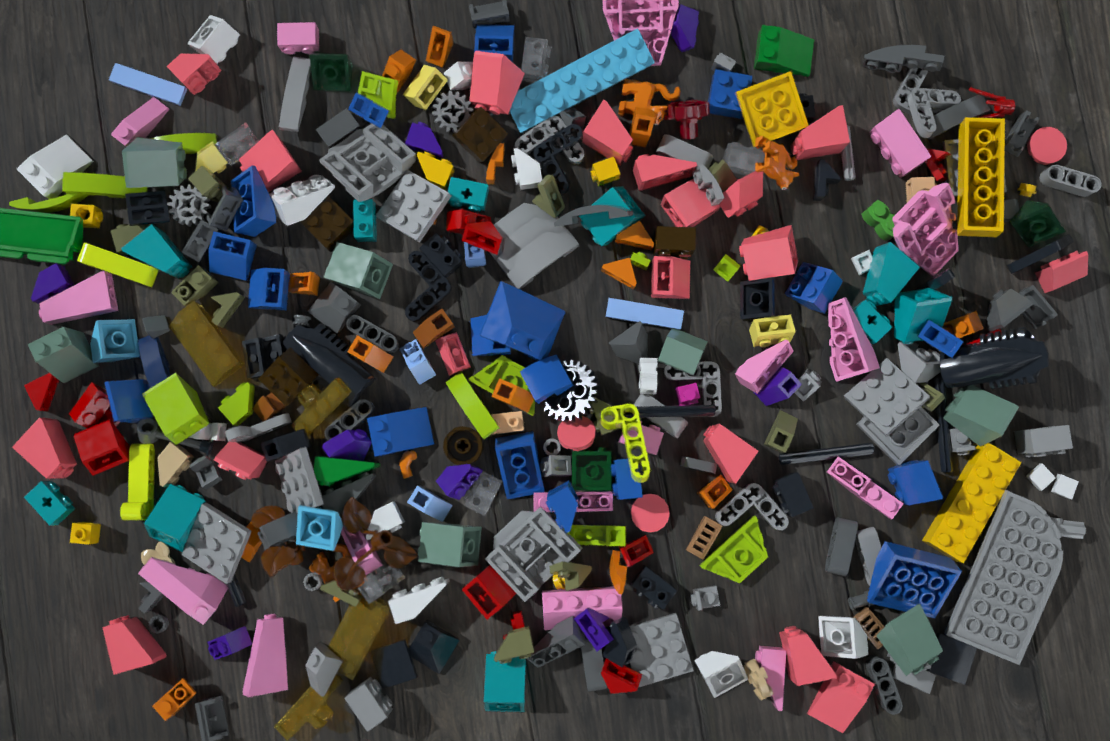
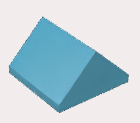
(318, 528)

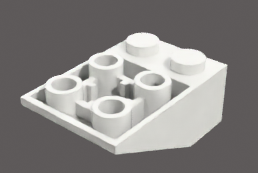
(300, 198)
(409, 604)

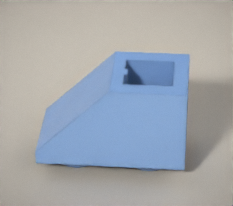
(417, 361)
(429, 503)

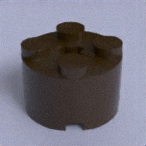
(455, 438)

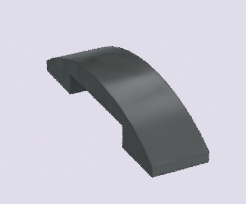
(955, 115)
(572, 216)

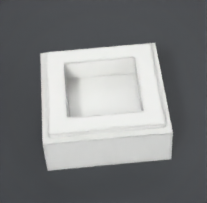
(862, 262)
(1040, 477)
(1064, 486)

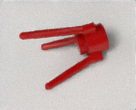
(1001, 106)

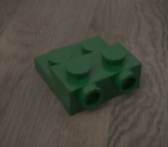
(591, 470)

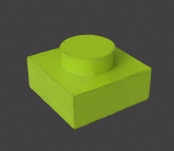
(640, 260)
(726, 267)

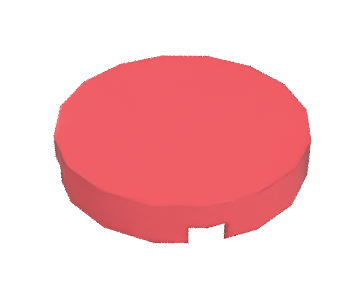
(1047, 145)
(576, 434)
(650, 513)

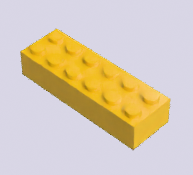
(981, 177)
(971, 502)

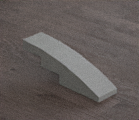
(295, 94)

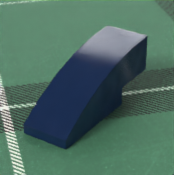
(153, 360)

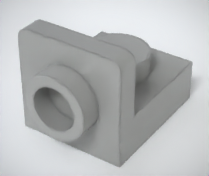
(723, 63)
(810, 383)
(959, 442)
(556, 466)
(705, 597)

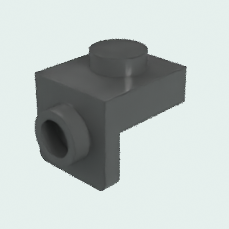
(206, 472)

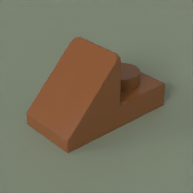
(268, 407)

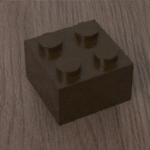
(480, 134)
(329, 223)
(674, 241)
(288, 376)

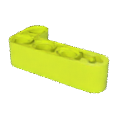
(117, 265)
(631, 443)
(140, 483)

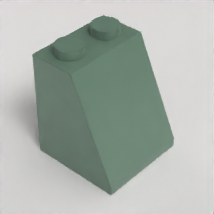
(153, 163)
(358, 270)
(63, 354)
(979, 414)
(449, 544)
(911, 641)

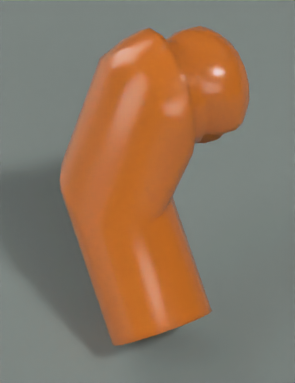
(405, 461)

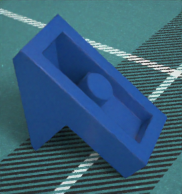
(940, 339)

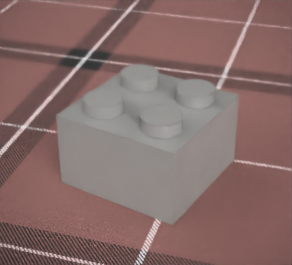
(1043, 441)
(369, 703)

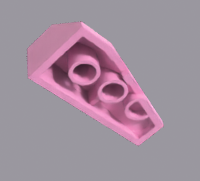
(849, 344)
(190, 590)

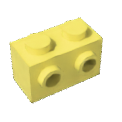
(425, 87)
(771, 330)

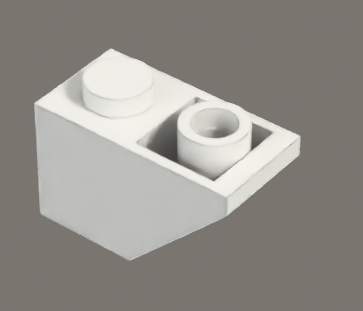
(459, 75)
(528, 170)
(386, 518)

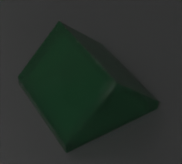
(331, 71)
(1036, 223)

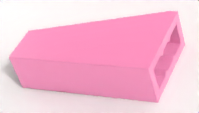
(82, 300)
(267, 658)

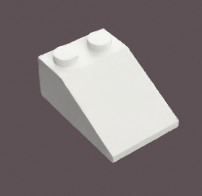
(47, 165)

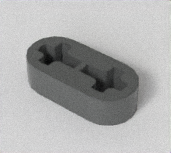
(698, 464)

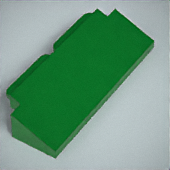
(40, 236)

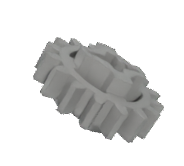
(451, 103)
(179, 212)

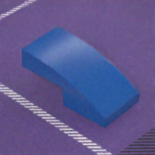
(368, 109)

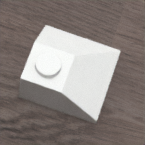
(842, 637)
(721, 671)

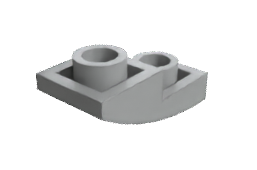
(705, 179)
(922, 681)

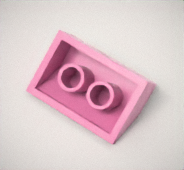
(899, 144)

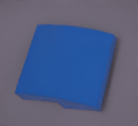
(546, 378)

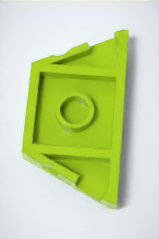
(505, 370)
(739, 553)

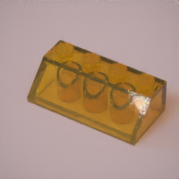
(205, 343)
(358, 633)

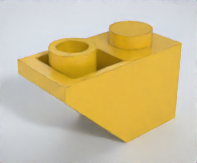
(436, 171)

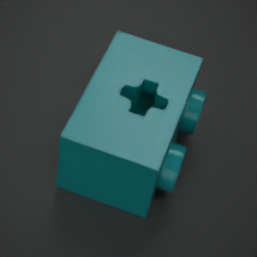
(461, 187)
(365, 221)
(879, 324)
(40, 500)

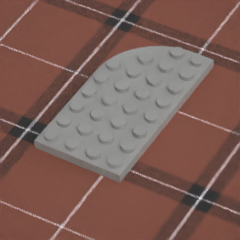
(1009, 580)

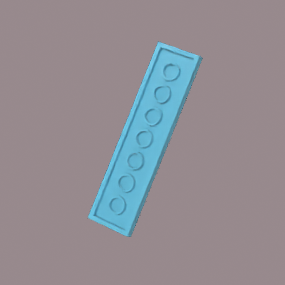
(580, 80)

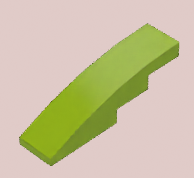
(97, 184)

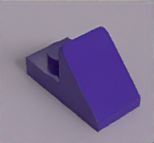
(592, 626)

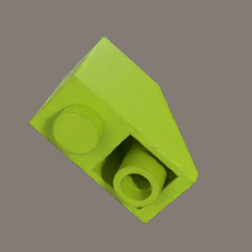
(239, 405)

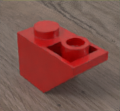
(459, 218)

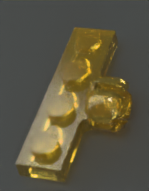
(319, 404)
(308, 708)

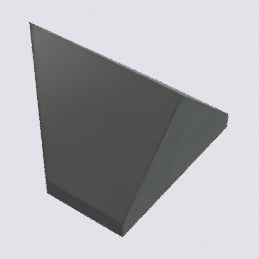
(631, 343)

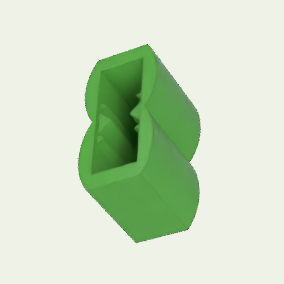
(881, 219)

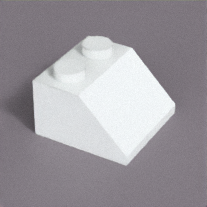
(214, 38)

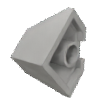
(918, 363)
(322, 668)

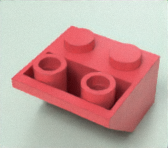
(194, 70)
(1063, 271)
(670, 277)
(241, 459)

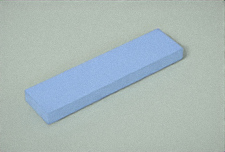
(147, 84)
(645, 313)

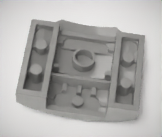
(369, 161)
(530, 243)
(527, 550)

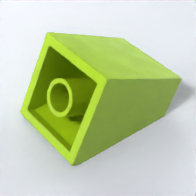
(176, 408)

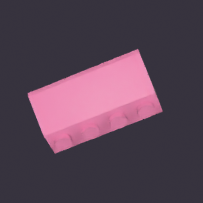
(563, 604)

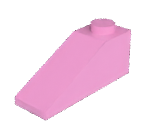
(140, 122)
(761, 367)
(358, 547)
(773, 661)

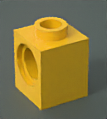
(605, 171)
(95, 218)
(85, 533)

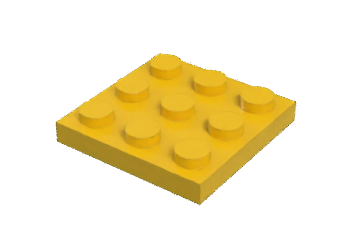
(772, 108)

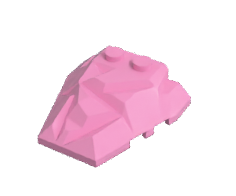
(651, 17)
(926, 228)

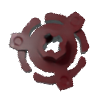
(688, 114)

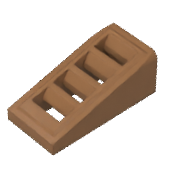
(701, 527)
(863, 614)

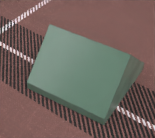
(682, 351)

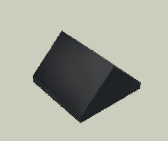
(757, 299)

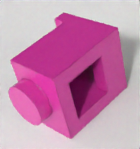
(687, 394)

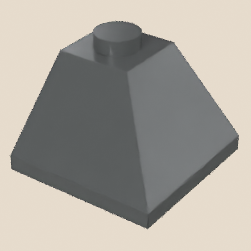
(334, 308)
(1005, 308)

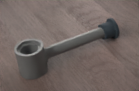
(151, 437)

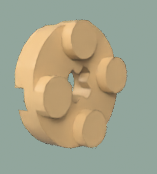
(757, 677)

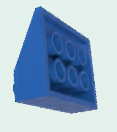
(910, 578)

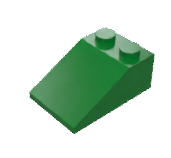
(783, 51)
(333, 470)

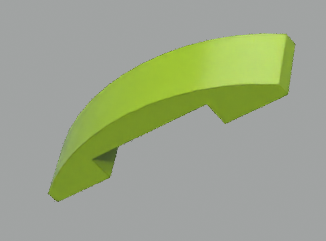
(191, 141)
(48, 206)
(472, 405)
(599, 535)

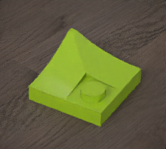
(380, 90)

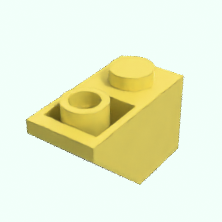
(211, 159)

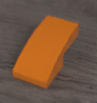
(496, 160)
(617, 572)

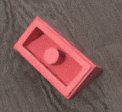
(452, 353)

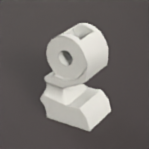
(648, 375)
(213, 431)

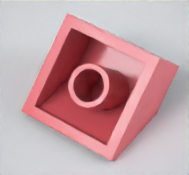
(743, 194)

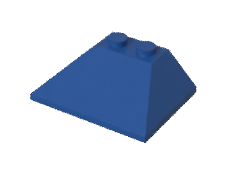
(522, 322)

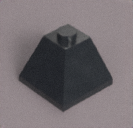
(433, 646)

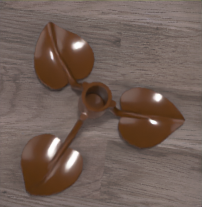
(397, 551)
(274, 557)

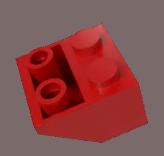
(92, 407)
(102, 447)
(488, 592)

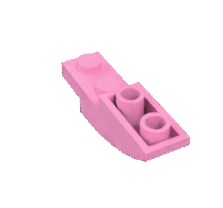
(864, 488)
(586, 501)

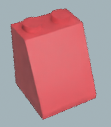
(494, 82)
(608, 135)
(823, 137)
(271, 160)
(688, 205)
(769, 254)
(47, 449)
(728, 451)
(130, 644)
(803, 658)

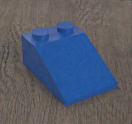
(257, 208)
(127, 400)
(400, 431)
(519, 465)
(914, 482)

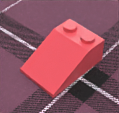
(660, 170)
(840, 698)

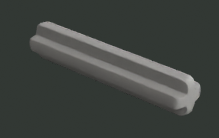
(847, 161)

